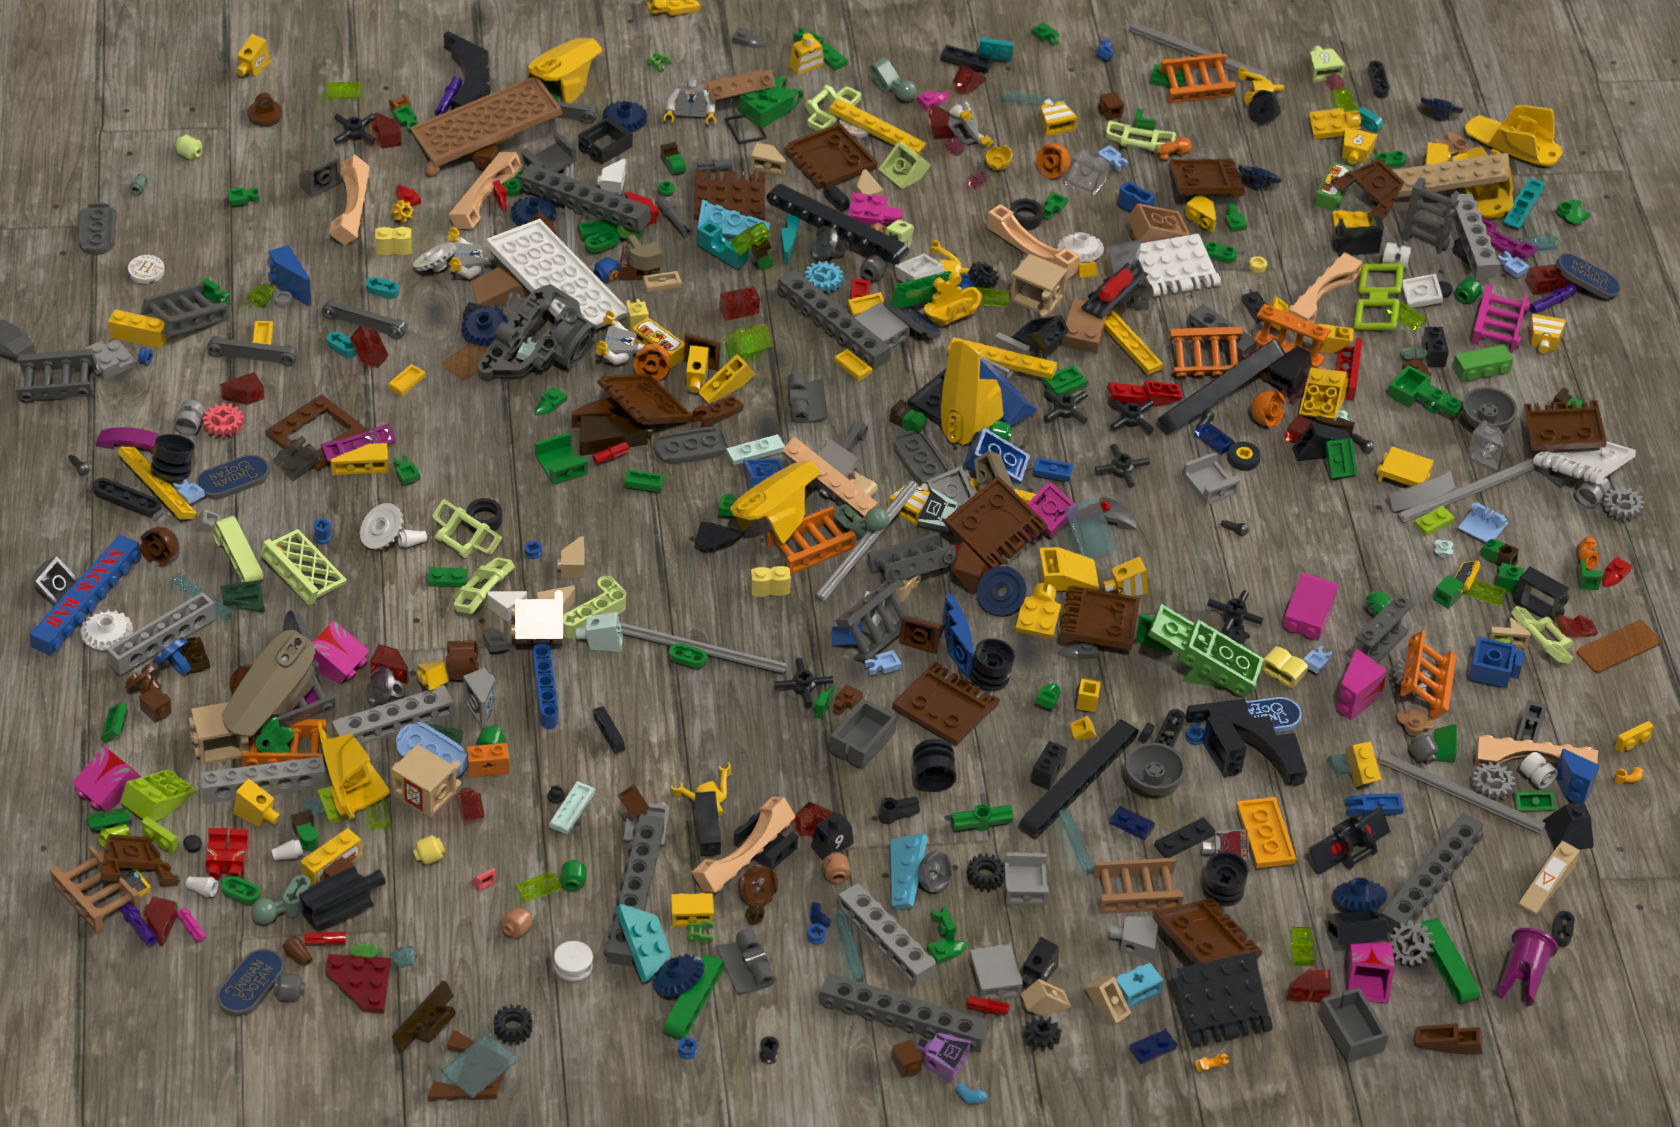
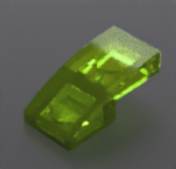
(1344, 99)
(753, 235)
(1302, 946)

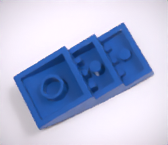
(958, 635)

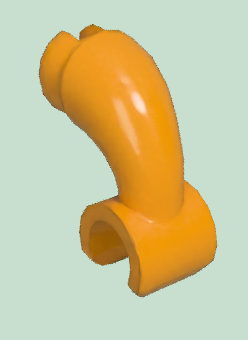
(1635, 776)
(1216, 1061)

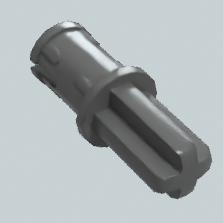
(715, 165)

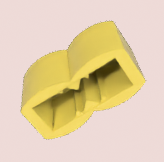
(393, 241)
(770, 581)
(1284, 667)

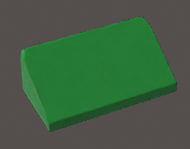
(1447, 743)
(1534, 801)

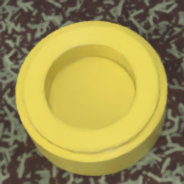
(1257, 264)

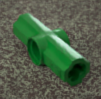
(981, 817)

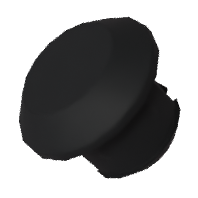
(556, 794)
(192, 843)

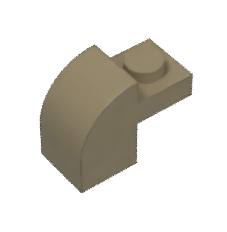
(644, 257)

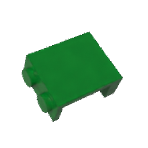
(560, 459)

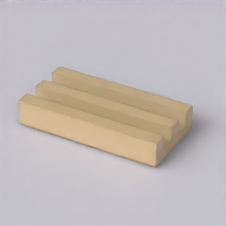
(662, 281)

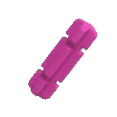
(191, 925)

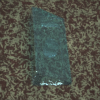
(1545, 243)

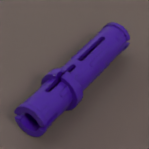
(450, 92)
(1558, 296)
(147, 935)

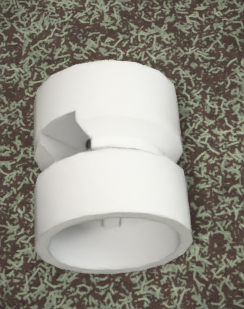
(1391, 251)
(1539, 771)

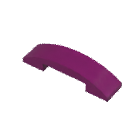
(1503, 243)
(127, 436)
(338, 447)

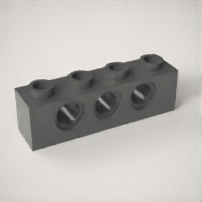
(1207, 318)

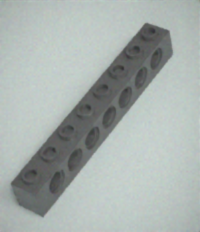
(585, 197)
(834, 319)
(653, 829)
(1433, 872)
(901, 1011)

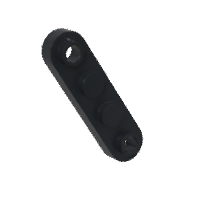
(126, 496)

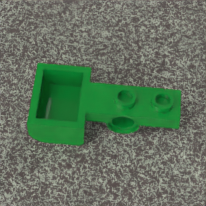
(1414, 384)

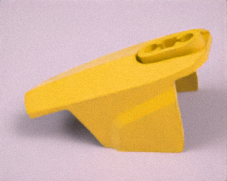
(568, 64)
(1524, 134)
(1492, 194)
(966, 400)
(778, 499)
(350, 774)

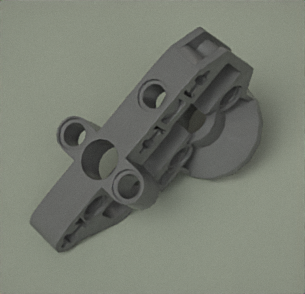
(568, 338)

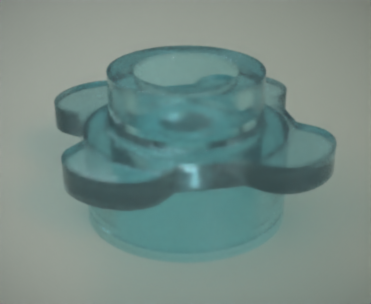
(314, 804)

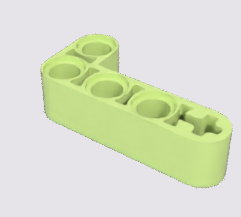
(229, 534)
(609, 599)

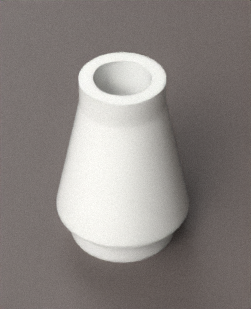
(410, 538)
(288, 850)
(203, 885)

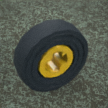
(1242, 462)

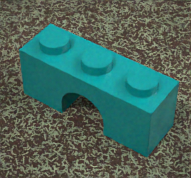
(711, 239)

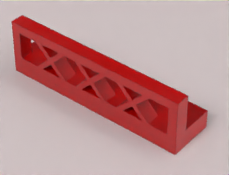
(1353, 370)

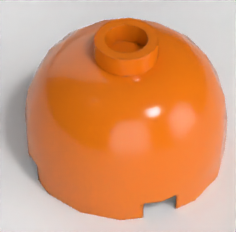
(1053, 160)
(652, 360)
(1267, 408)

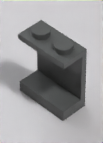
(554, 157)

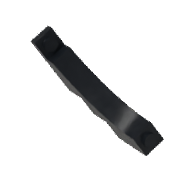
(473, 63)
(1258, 731)

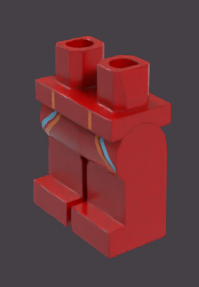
(227, 858)

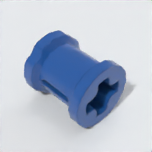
(326, 525)

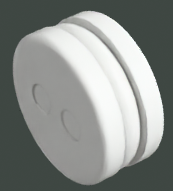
(573, 961)

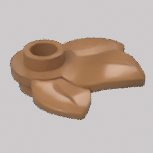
(1454, 142)
(1415, 721)

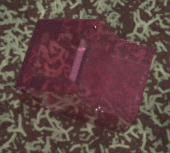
(1334, 81)
(954, 146)
(977, 179)

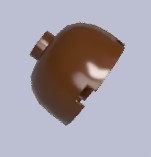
(159, 545)

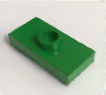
(591, 228)
(644, 480)
(114, 722)

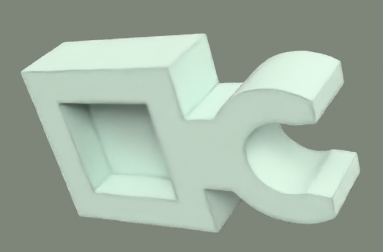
(526, 349)

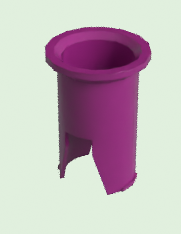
(1527, 961)

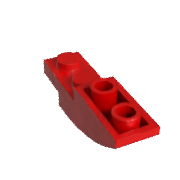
(1158, 392)

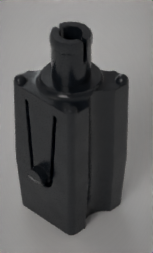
(339, 897)

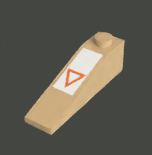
(1550, 877)

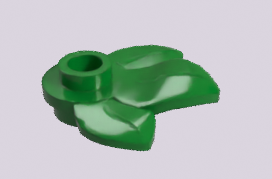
(1572, 211)
(276, 735)

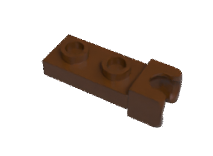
(717, 411)

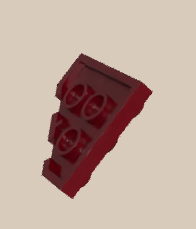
(361, 979)

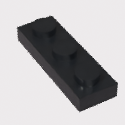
(967, 58)
(1184, 838)

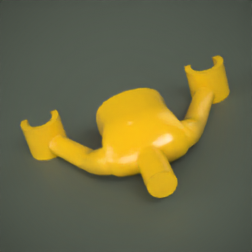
(1262, 84)
(949, 265)
(709, 786)

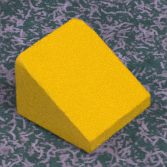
(1087, 269)
(1083, 729)

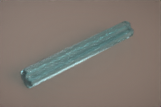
(1031, 98)
(193, 589)
(1076, 841)
(850, 947)

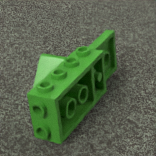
(1209, 655)

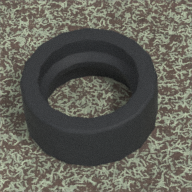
(1027, 205)
(486, 505)

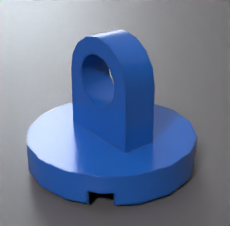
(173, 655)

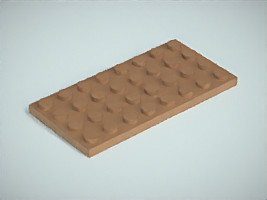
(486, 121)

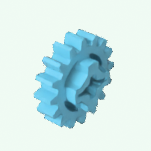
(824, 276)

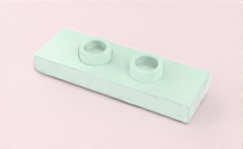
(755, 449)
(572, 807)

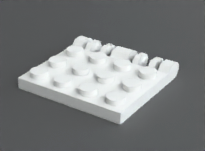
(1177, 263)
(1590, 462)

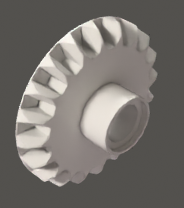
(1083, 245)
(435, 257)
(381, 526)
(105, 629)

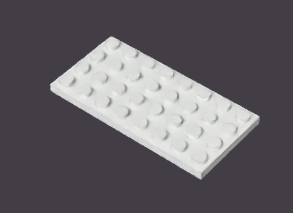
(543, 259)

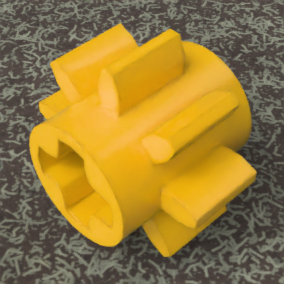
(401, 211)

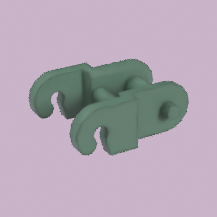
(1413, 352)

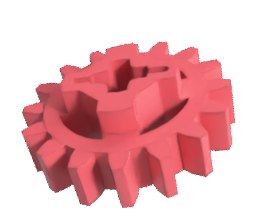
(223, 420)

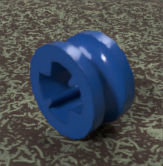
(145, 356)
(536, 548)
(1195, 730)
(816, 928)
(687, 1054)

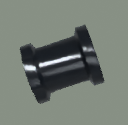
(769, 1047)

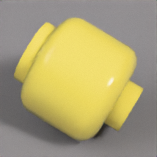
(429, 850)

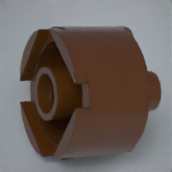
(462, 658)

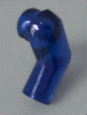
(817, 916)

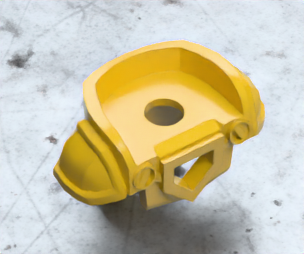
(951, 301)

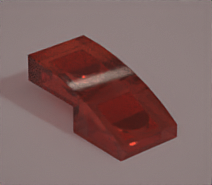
(1577, 627)

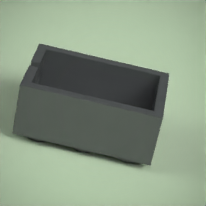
(863, 733)
(1354, 1025)

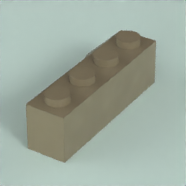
(990, 466)

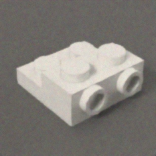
(917, 268)

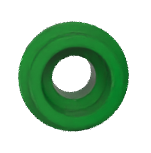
(666, 188)

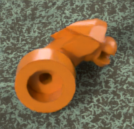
(1180, 145)
(1587, 553)

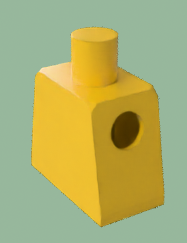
(255, 804)

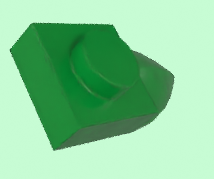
(550, 401)
(725, 504)
(1048, 696)
(821, 704)
(946, 950)

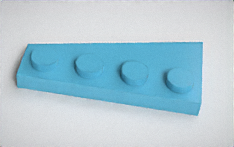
(730, 221)
(905, 863)

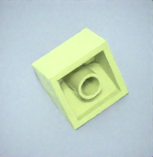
(904, 165)

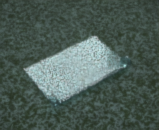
(1090, 528)
(479, 1065)

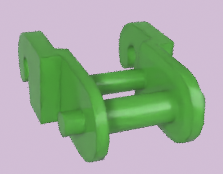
(660, 58)
(699, 936)
(365, 950)

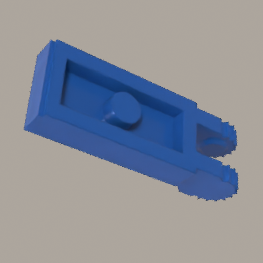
(1390, 803)

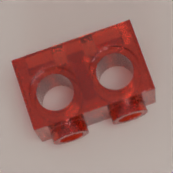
(739, 303)

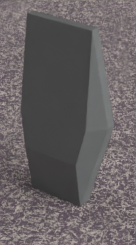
(13, 340)

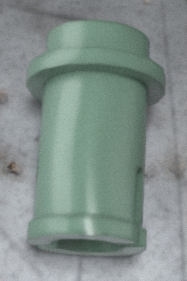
(138, 185)

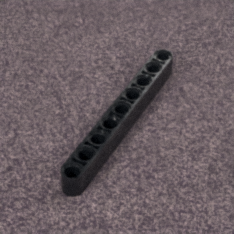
(845, 226)
(1221, 386)
(1078, 778)

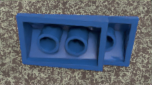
(1014, 403)

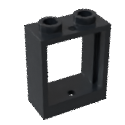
(608, 126)
(1041, 332)
(1546, 585)
(1224, 745)
(1357, 926)

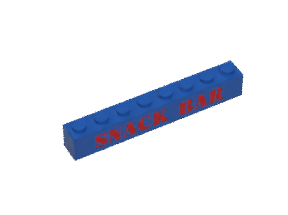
(85, 595)

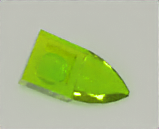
(261, 294)

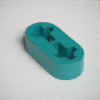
(1370, 120)
(382, 287)
(341, 345)

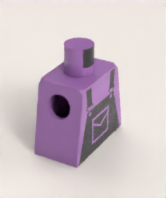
(944, 1055)

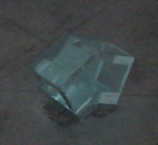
(404, 956)

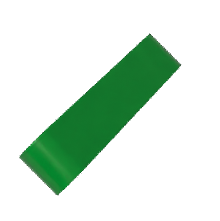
(916, 290)
(1450, 963)
(691, 1002)

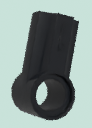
(892, 809)

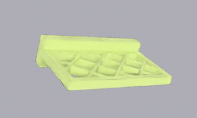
(292, 572)

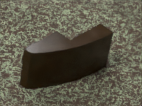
(1339, 423)
(195, 654)

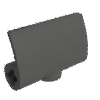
(806, 399)
(746, 963)

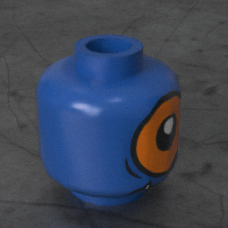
(606, 269)

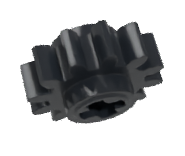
(983, 275)
(1042, 1033)

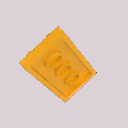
(1266, 832)

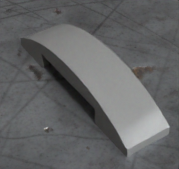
(1421, 492)

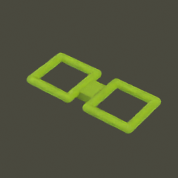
(1378, 296)

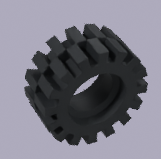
(983, 881)
(513, 1034)

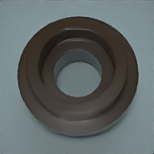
(754, 914)

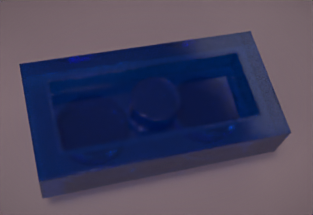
(1214, 437)
(1132, 823)
(1153, 1046)

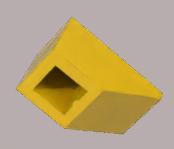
(1201, 212)
(1337, 339)
(432, 674)
(1088, 695)

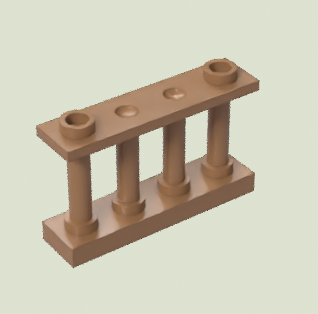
(739, 84)
(1137, 901)
(84, 904)

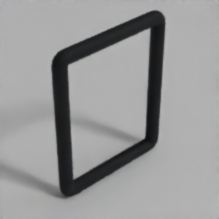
(735, 135)

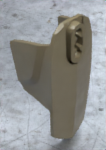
(272, 684)

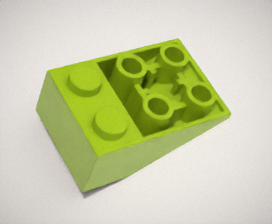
(156, 794)

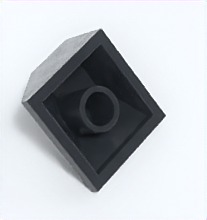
(715, 535)
(1572, 825)

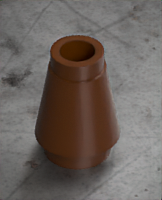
(296, 949)

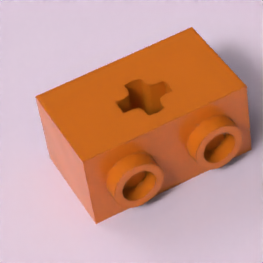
(488, 760)

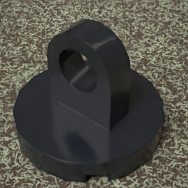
(1264, 107)

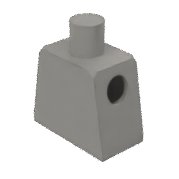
(1137, 936)

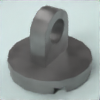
(825, 244)
(381, 687)
(935, 871)

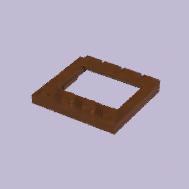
(307, 414)

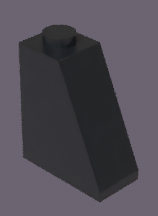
(1290, 369)
(1311, 442)
(707, 823)

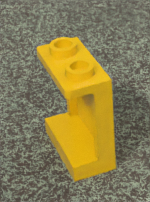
(1404, 467)

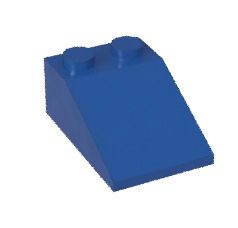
(289, 274)
(1013, 457)
(760, 469)

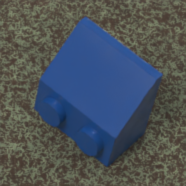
(1492, 662)
(1576, 776)

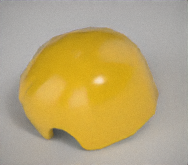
(999, 158)

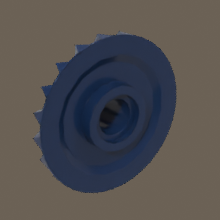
(1441, 106)
(627, 114)
(1259, 175)
(526, 208)
(481, 325)
(992, 582)
(1360, 895)
(678, 975)

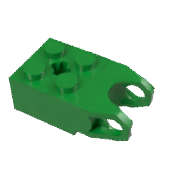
(768, 104)

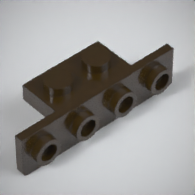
(427, 1018)

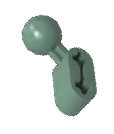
(888, 79)
(875, 519)
(265, 910)

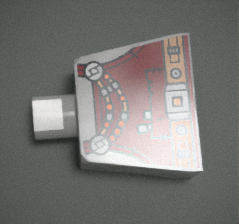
(1228, 841)

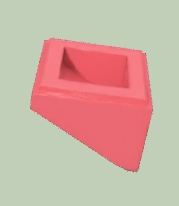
(484, 880)

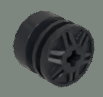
(172, 457)
(992, 664)
(934, 765)
(1225, 878)

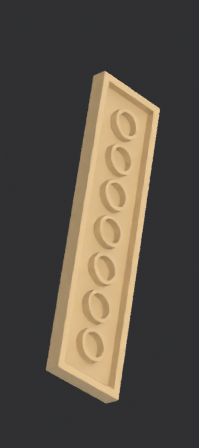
(1456, 173)

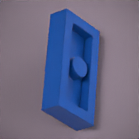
(1053, 469)

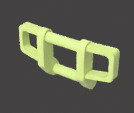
(829, 93)
(1127, 129)
(448, 529)
(478, 595)
(1554, 648)

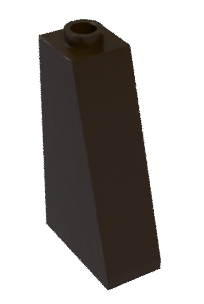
(601, 432)

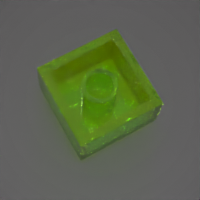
(748, 342)

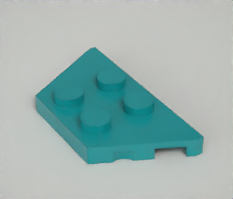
(644, 939)

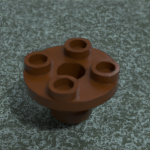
(145, 680)

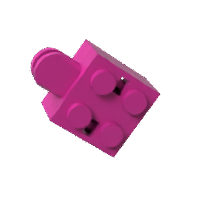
(873, 209)
(1050, 506)

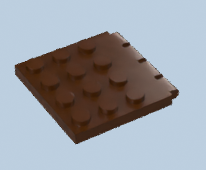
(830, 156)
(645, 399)

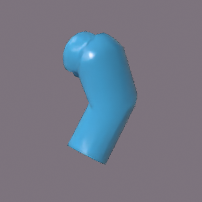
(971, 1096)

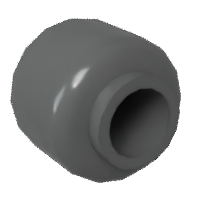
(873, 268)
(1424, 749)
(288, 987)

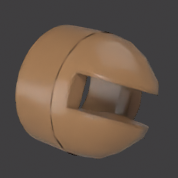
(430, 170)

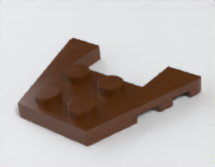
(1377, 181)
(135, 853)
(439, 1090)

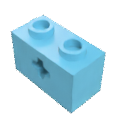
(1140, 984)

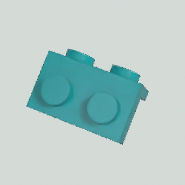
(996, 49)

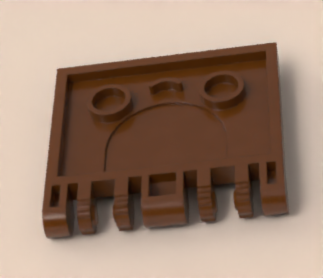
(1206, 177)
(731, 194)
(1564, 426)
(994, 519)
(1099, 617)
(945, 705)
(1204, 931)

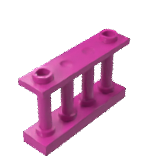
(1486, 309)

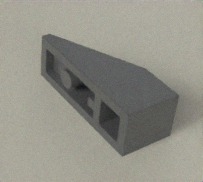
(1531, 721)

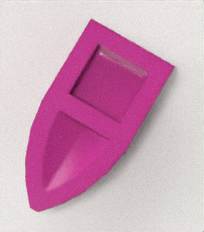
(932, 98)

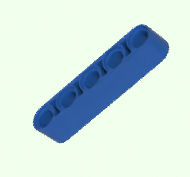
(545, 686)

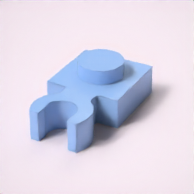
(1114, 156)
(1515, 266)
(189, 492)
(1317, 660)
(885, 662)

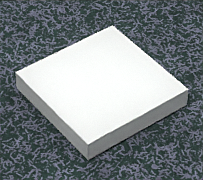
(1422, 291)

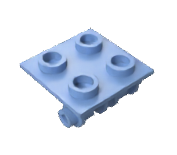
(1482, 523)

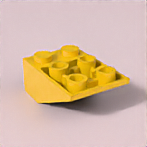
(1324, 393)
(1066, 569)

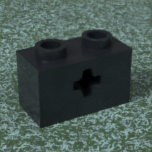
(1436, 346)
(1049, 765)

